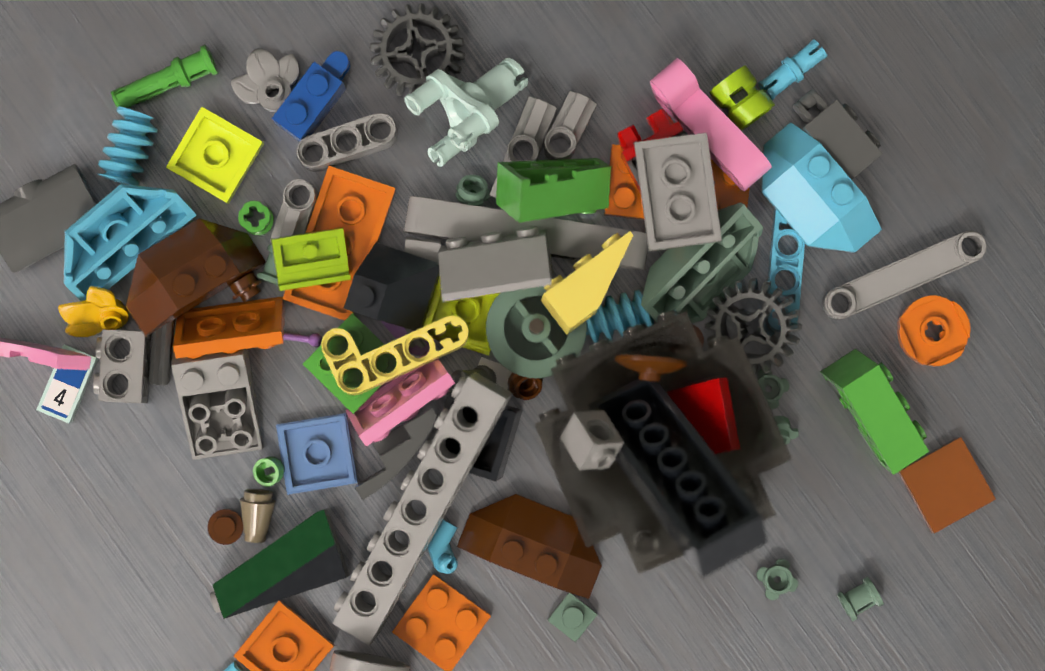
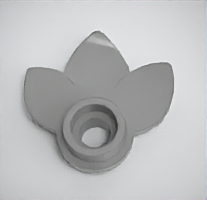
(265, 76)

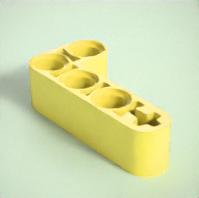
(398, 348)

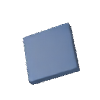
(317, 453)

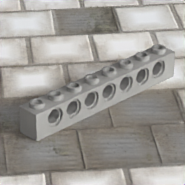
(367, 620)

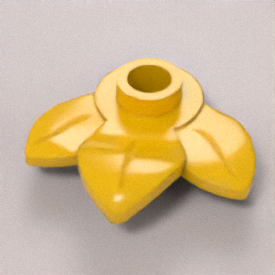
(94, 314)

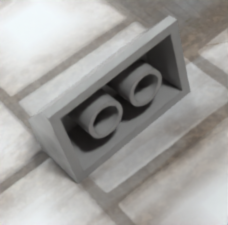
(495, 263)

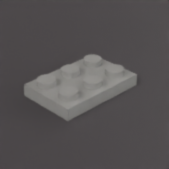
(677, 192)

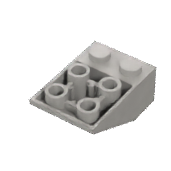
(218, 403)

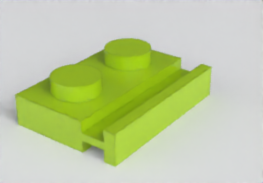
(310, 259)

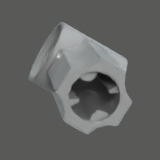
(569, 124)
(294, 218)

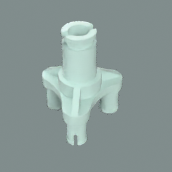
(467, 105)

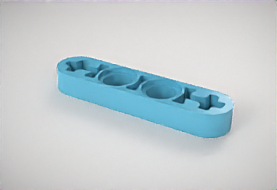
(781, 262)

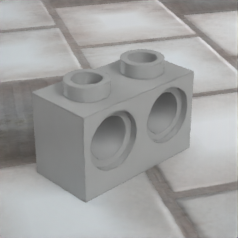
(133, 367)

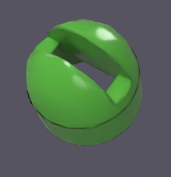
(270, 479)

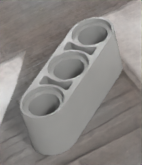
(330, 138)

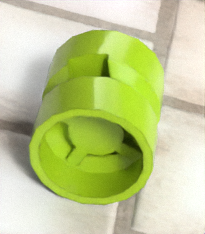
(749, 108)

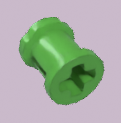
(247, 211)

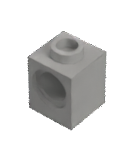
(591, 440)

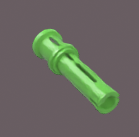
(179, 73)

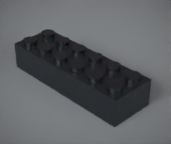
(681, 477)

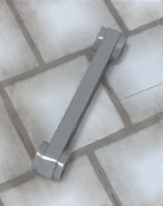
(905, 274)

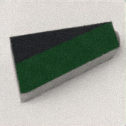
(289, 566)

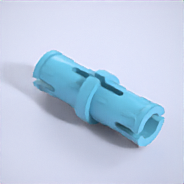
(793, 69)

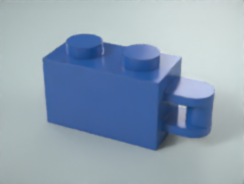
(313, 96)

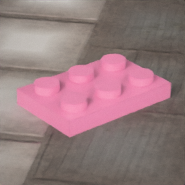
(400, 400)

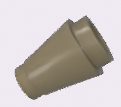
(256, 514)

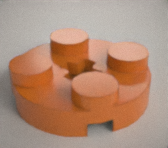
(941, 312)

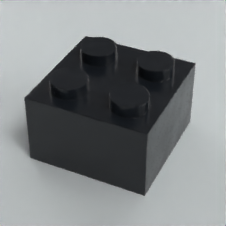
(496, 451)

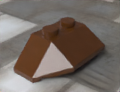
(188, 271)
(533, 543)

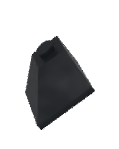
(393, 287)

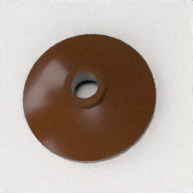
(650, 367)

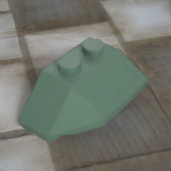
(696, 274)

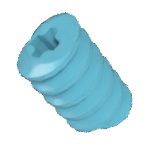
(127, 146)
(618, 316)

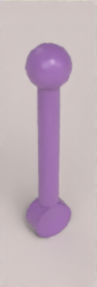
(314, 339)

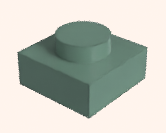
(572, 617)

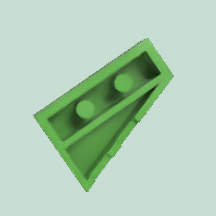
(552, 187)
(877, 410)

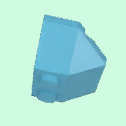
(816, 193)
(113, 233)

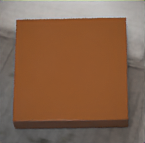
(946, 485)

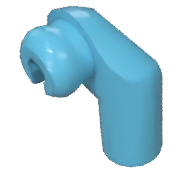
(440, 549)

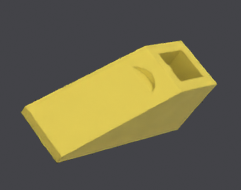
(581, 293)

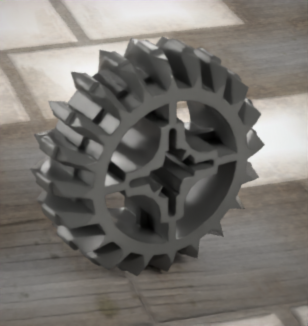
(401, 55)
(740, 316)

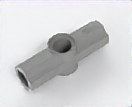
(530, 129)

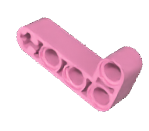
(729, 147)

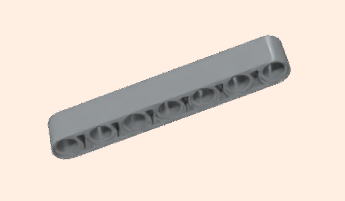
(565, 238)

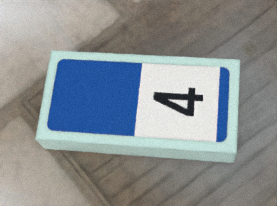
(66, 390)

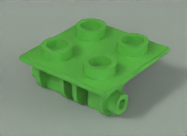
(353, 378)

